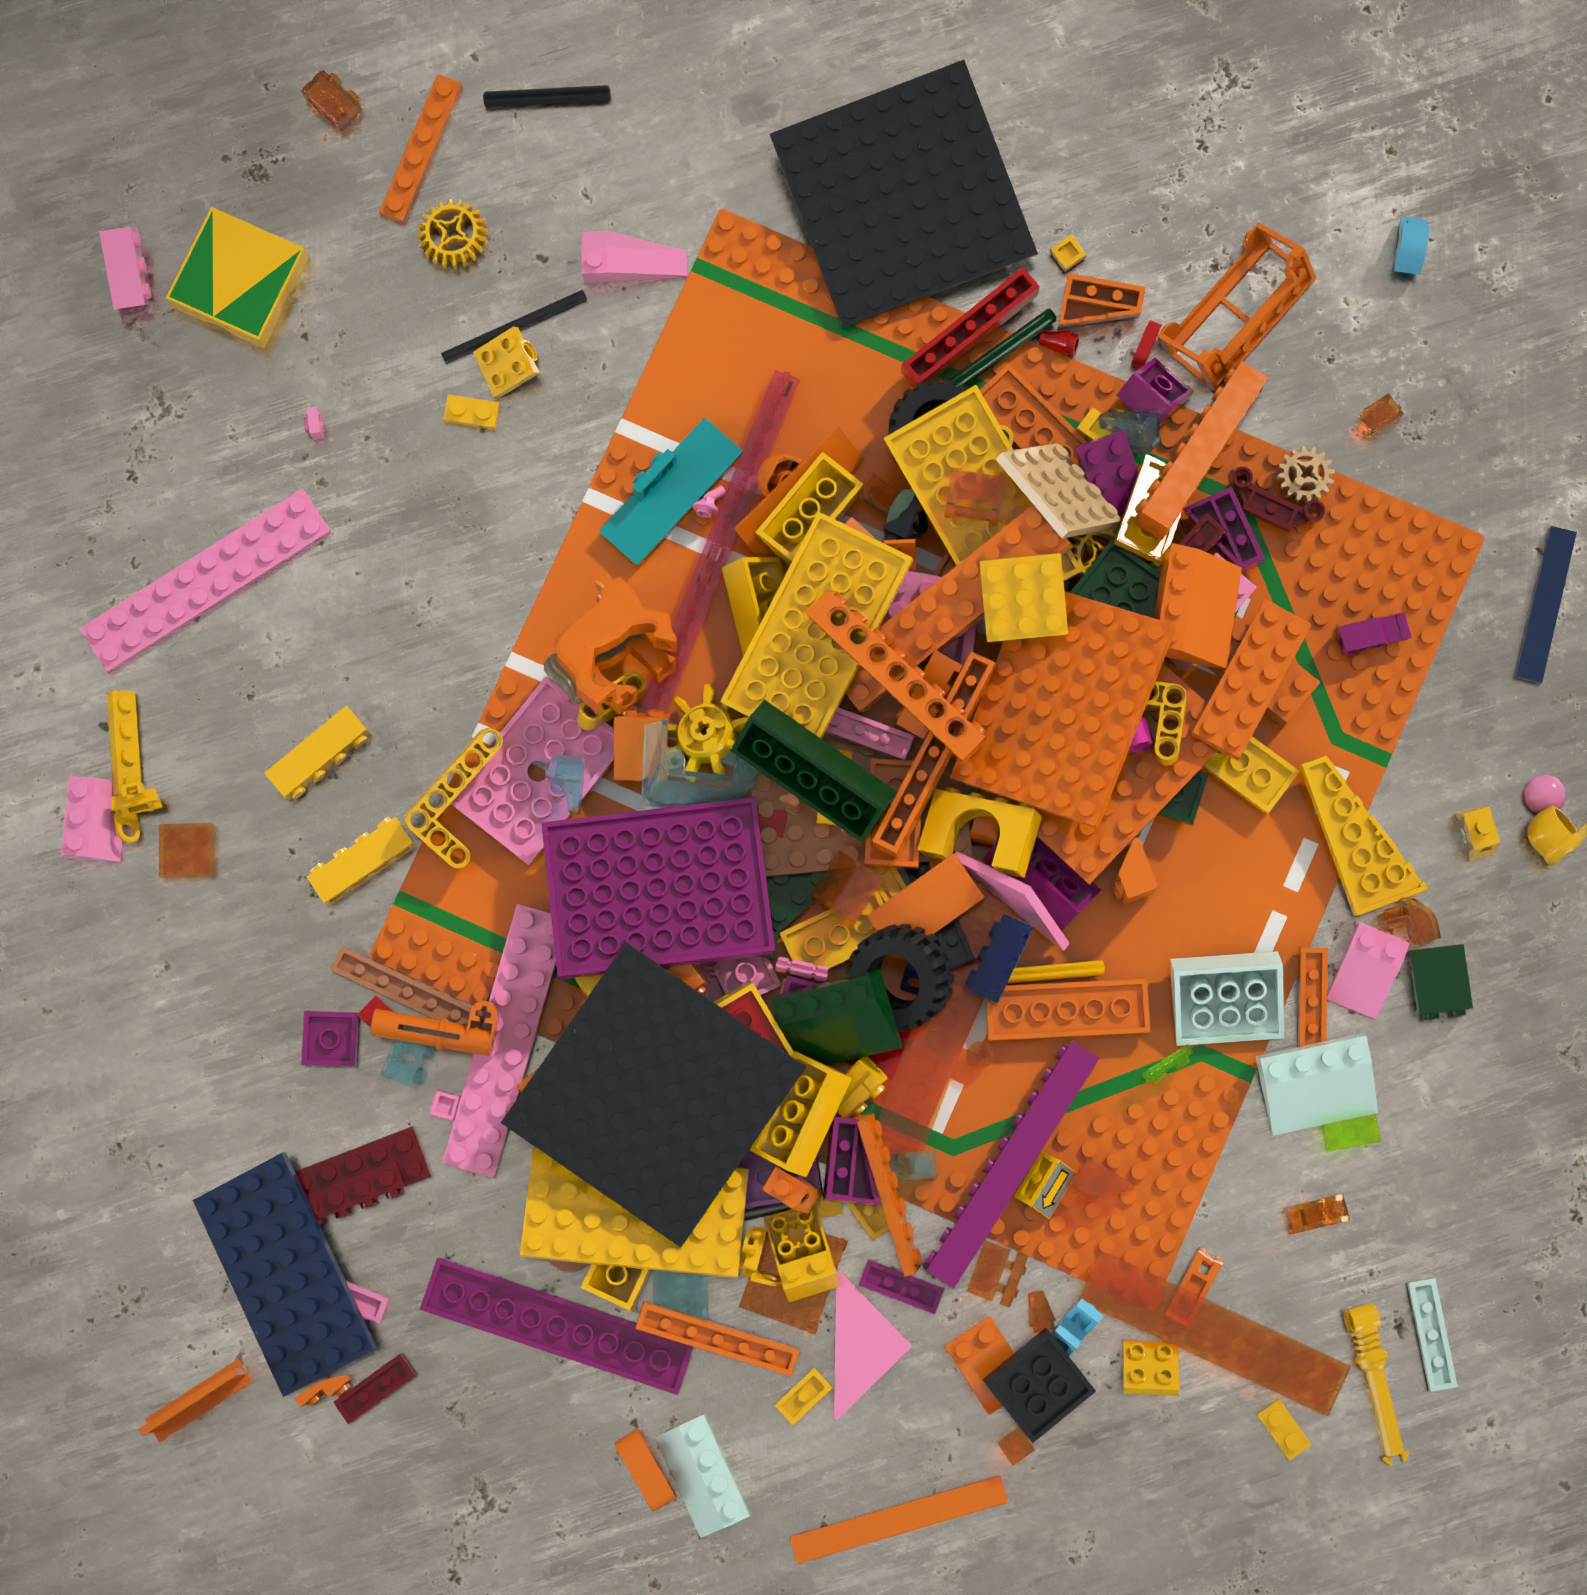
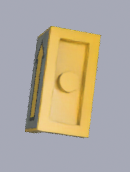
(1045, 1184)

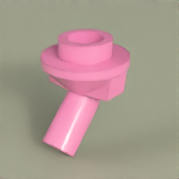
(706, 506)

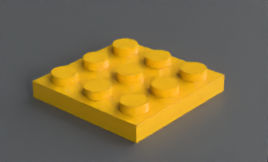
(1023, 597)

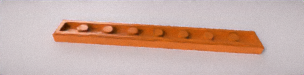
(898, 1519)

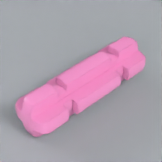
(801, 969)

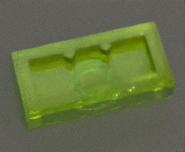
(1351, 1133)

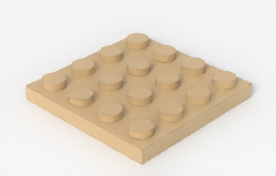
(1059, 490)

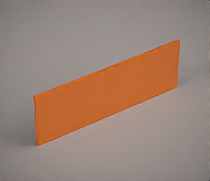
(835, 446)

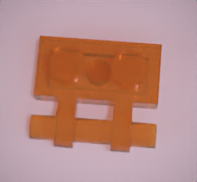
(989, 1271)

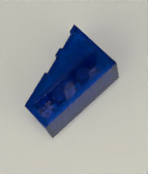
(998, 959)

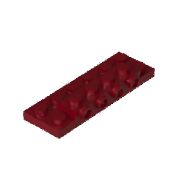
(364, 1175)

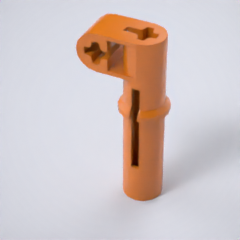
(471, 1040)

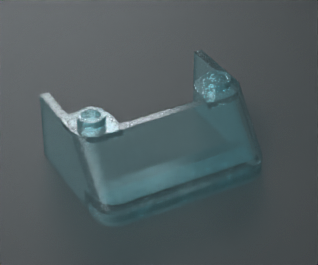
(669, 785)

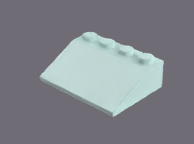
(1227, 998)
(1318, 1083)

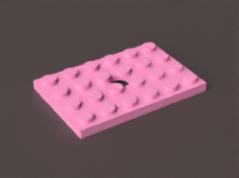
(502, 794)

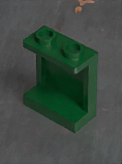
(1440, 981)

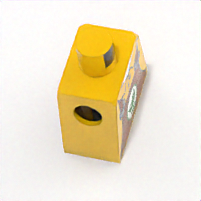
(1477, 832)

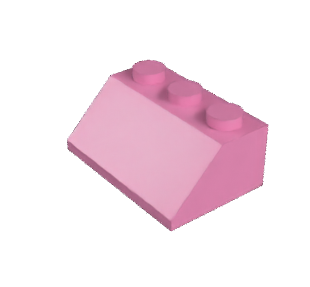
(90, 821)

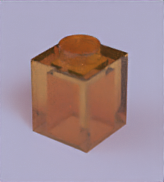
(1380, 415)
(1015, 1445)

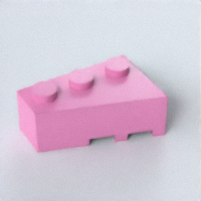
(125, 267)

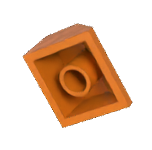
(1134, 876)

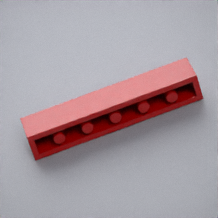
(971, 328)

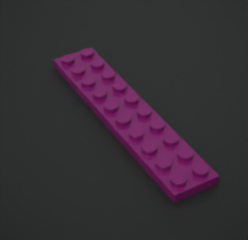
(555, 1325)

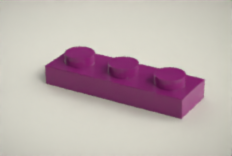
(902, 1288)

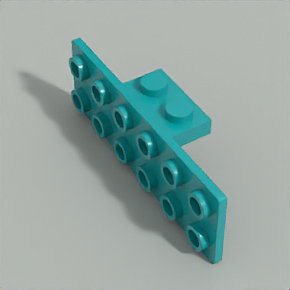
(669, 490)

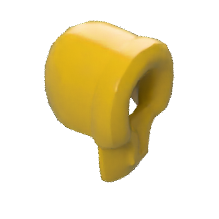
(1554, 835)

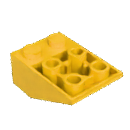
(801, 1253)

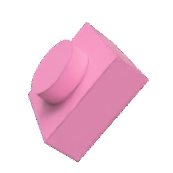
(313, 423)

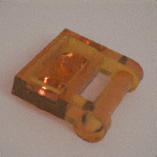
(974, 487)

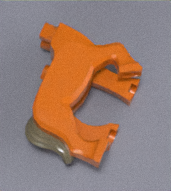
(605, 638)

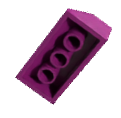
(1054, 883)

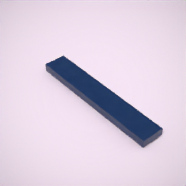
(1545, 605)

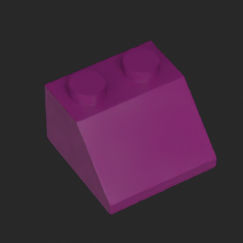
(1154, 391)

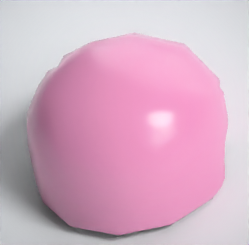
(1544, 792)

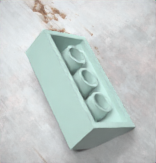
(702, 1476)

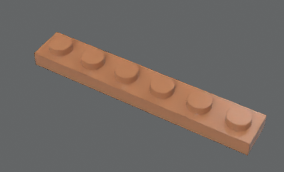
(401, 988)

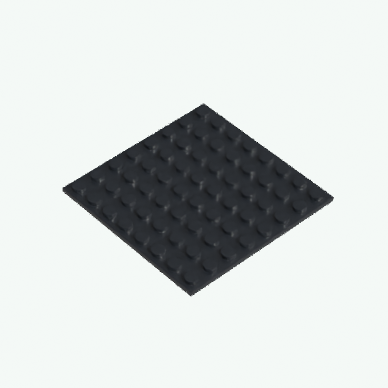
(903, 194)
(653, 1094)

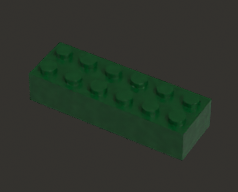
(813, 771)

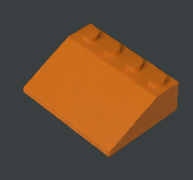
(1200, 599)

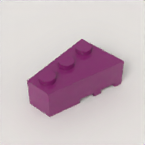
(1239, 541)
(847, 1166)

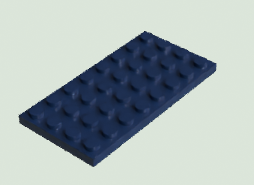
(284, 1274)

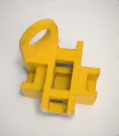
(130, 804)
(751, 1255)

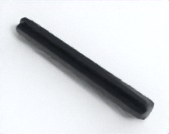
(546, 96)

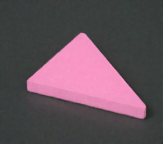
(1017, 896)
(863, 1346)

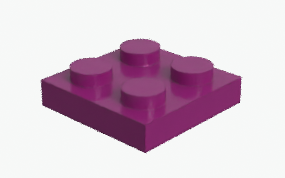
(330, 1039)

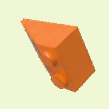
(977, 1355)

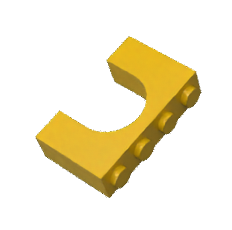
(952, 810)

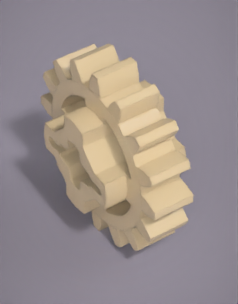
(1312, 481)

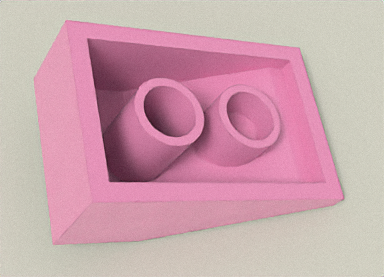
(1367, 970)

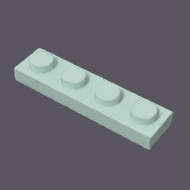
(1432, 1334)

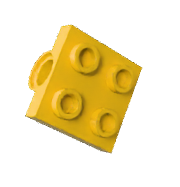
(507, 362)
(1150, 1368)

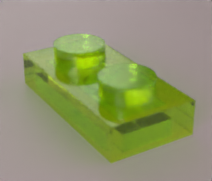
(1158, 1072)

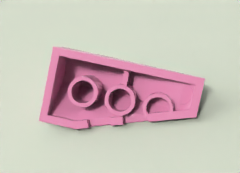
(620, 257)

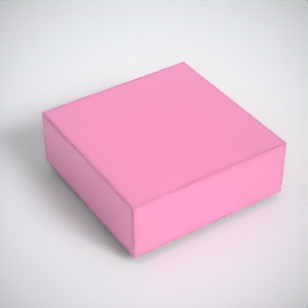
(444, 1105)

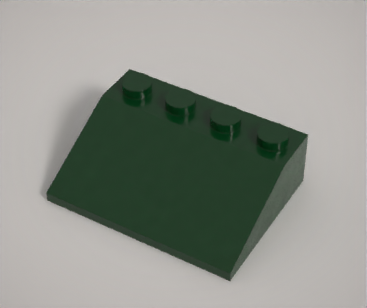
(839, 1019)

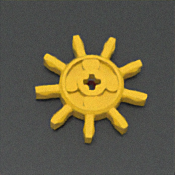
(705, 731)

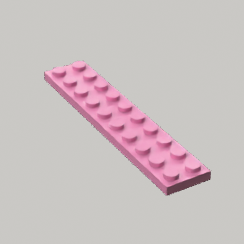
(205, 581)
(491, 1082)

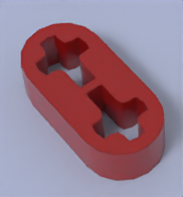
(1146, 344)

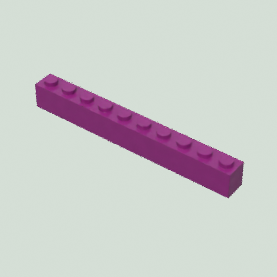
(1012, 1164)

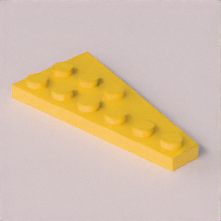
(1361, 849)

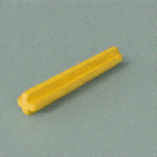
(1057, 971)

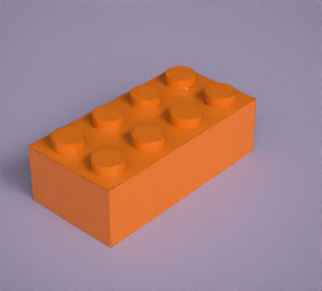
(1293, 689)

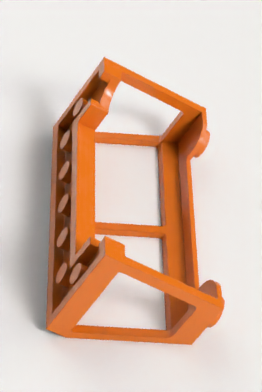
(1217, 363)

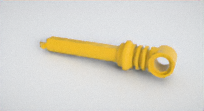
(1364, 1323)

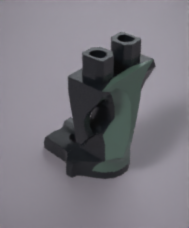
(905, 518)

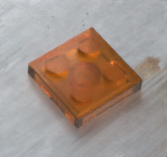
(186, 850)

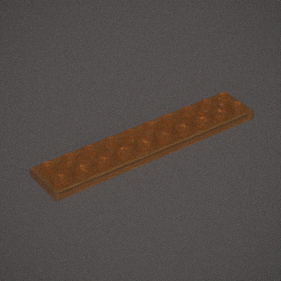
(937, 1044)
(1214, 1333)

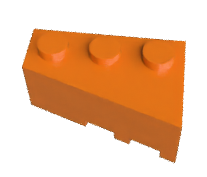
(1098, 300)
(944, 673)

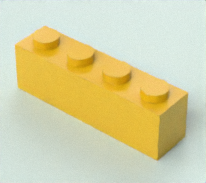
(317, 753)
(360, 861)

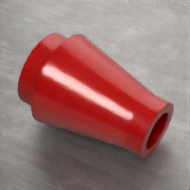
(1060, 341)

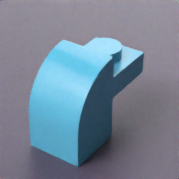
(1411, 245)
(1076, 1325)

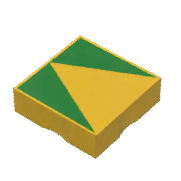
(237, 277)

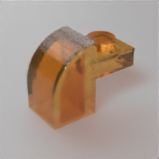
(1417, 917)
(1317, 1214)

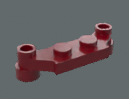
(1271, 507)

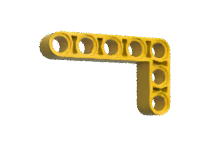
(1167, 712)
(448, 795)

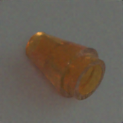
(1040, 1312)

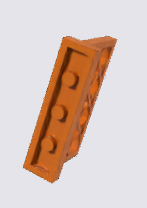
(197, 1401)

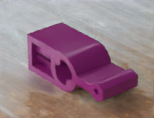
(1372, 633)

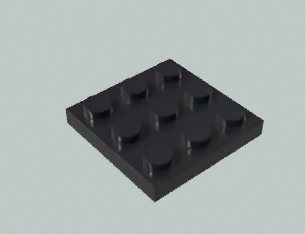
(1039, 1385)

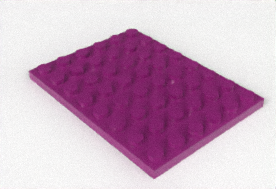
(664, 880)

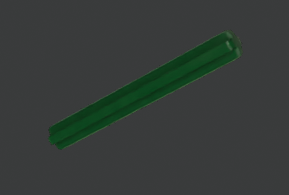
(1004, 348)

